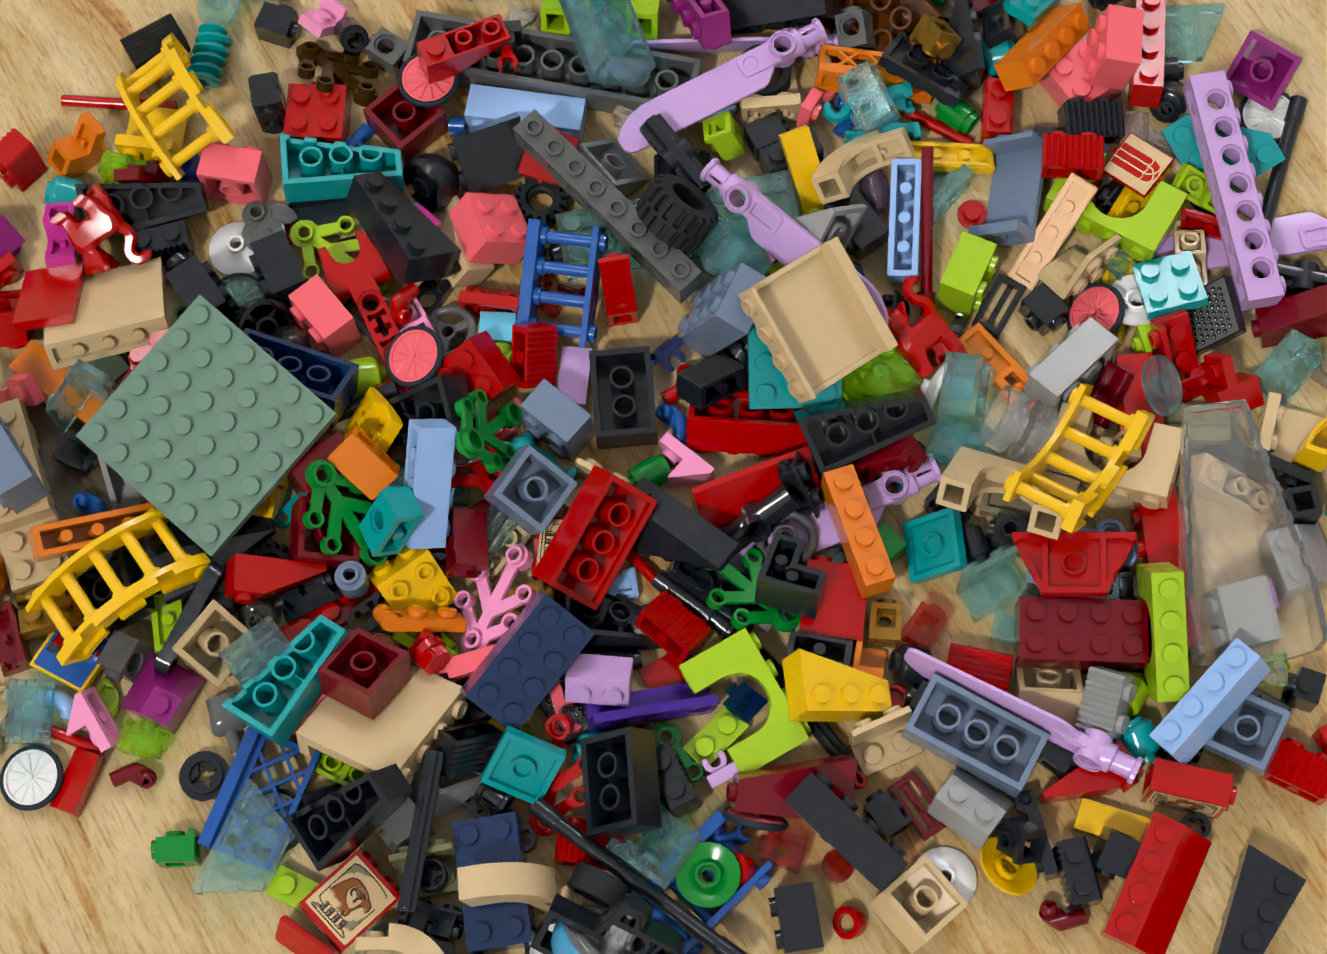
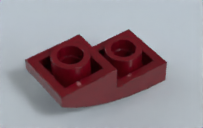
(141, 173)

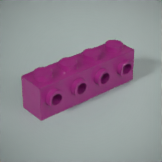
(706, 20)

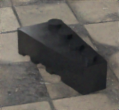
(751, 15)
(153, 203)
(400, 231)
(862, 426)
(346, 818)
(845, 831)
(1257, 903)

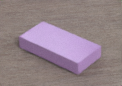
(575, 374)

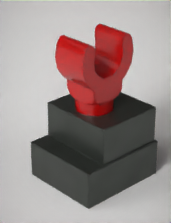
(508, 49)

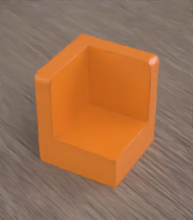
(869, 660)

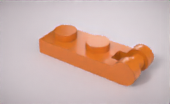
(980, 342)
(417, 618)

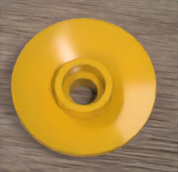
(1004, 874)

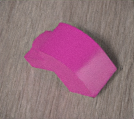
(59, 249)

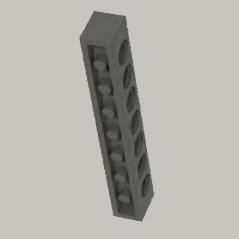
(606, 205)

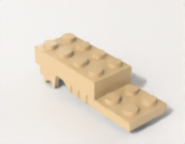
(14, 527)

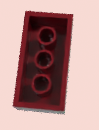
(1081, 633)

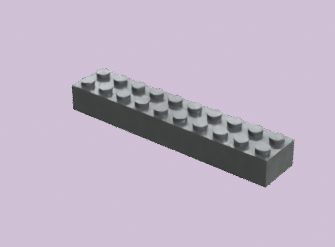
(553, 66)

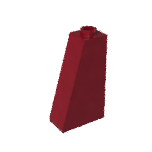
(1301, 311)
(766, 788)

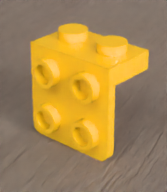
(136, 144)
(413, 580)

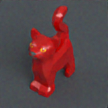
(100, 224)
(926, 333)

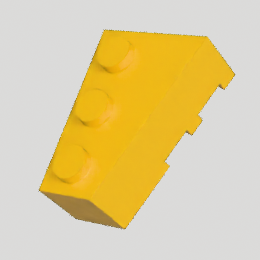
(831, 691)

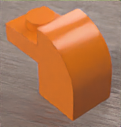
(81, 151)

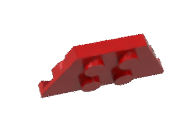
(1076, 562)

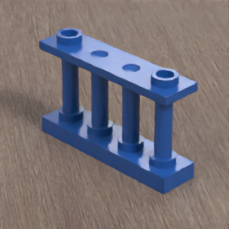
(536, 265)
(712, 827)

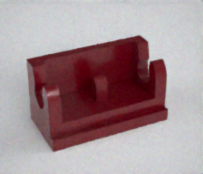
(894, 456)
(467, 543)
(14, 651)

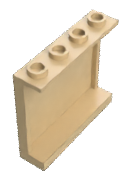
(113, 315)
(817, 319)
(396, 735)

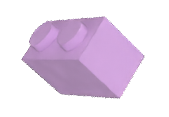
(599, 680)

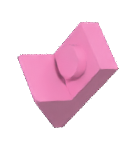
(690, 467)
(90, 712)

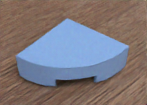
(625, 584)

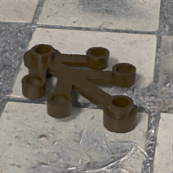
(313, 55)

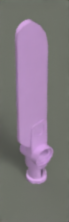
(738, 44)
(721, 85)
(768, 223)
(1289, 235)
(876, 497)
(1091, 749)

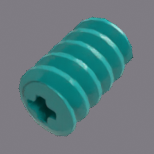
(210, 54)

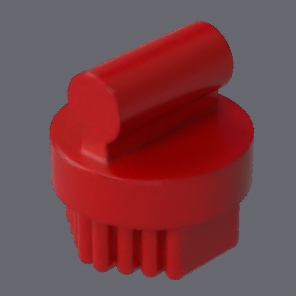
(429, 652)

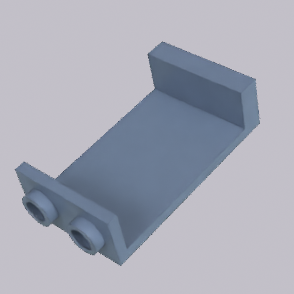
(1013, 190)

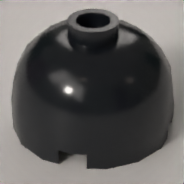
(433, 180)
(263, 315)

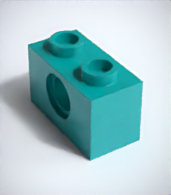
(391, 521)

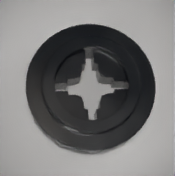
(191, 771)

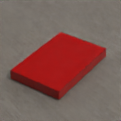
(49, 297)

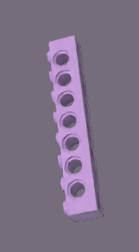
(1250, 290)

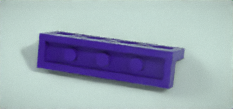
(651, 706)

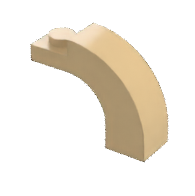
(852, 161)
(507, 883)
(400, 940)

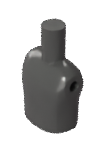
(222, 722)

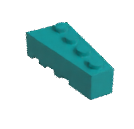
(326, 170)
(289, 685)

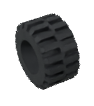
(677, 212)

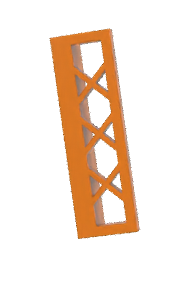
(829, 72)

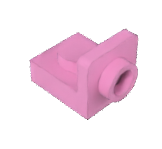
(323, 20)

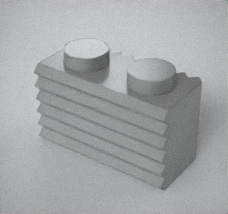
(1106, 701)

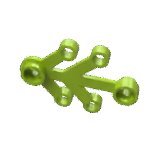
(337, 250)

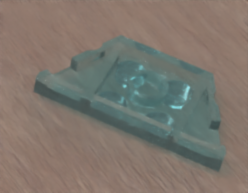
(1190, 30)
(245, 847)

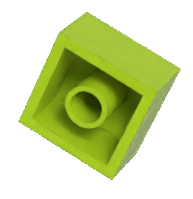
(967, 275)

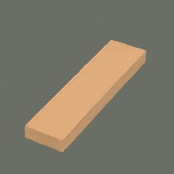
(1053, 230)

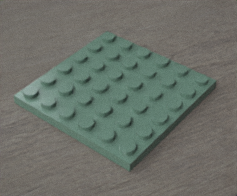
(207, 426)

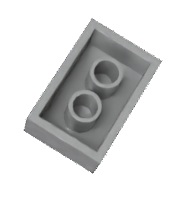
(1071, 363)

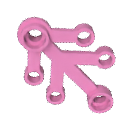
(494, 603)

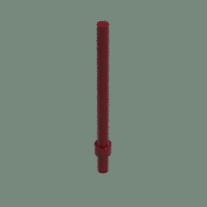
(926, 286)

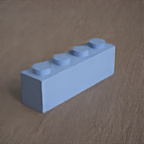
(490, 103)
(904, 221)
(429, 476)
(1210, 702)

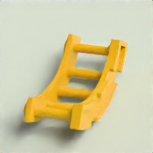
(175, 59)
(1101, 483)
(125, 600)

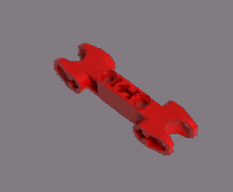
(361, 282)

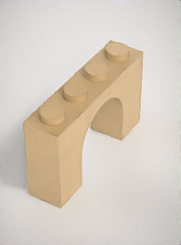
(980, 473)
(1148, 481)

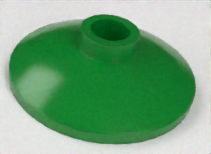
(719, 861)

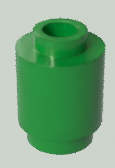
(960, 119)
(652, 468)

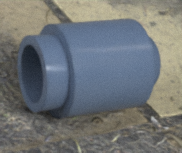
(358, 585)

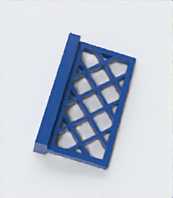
(245, 767)

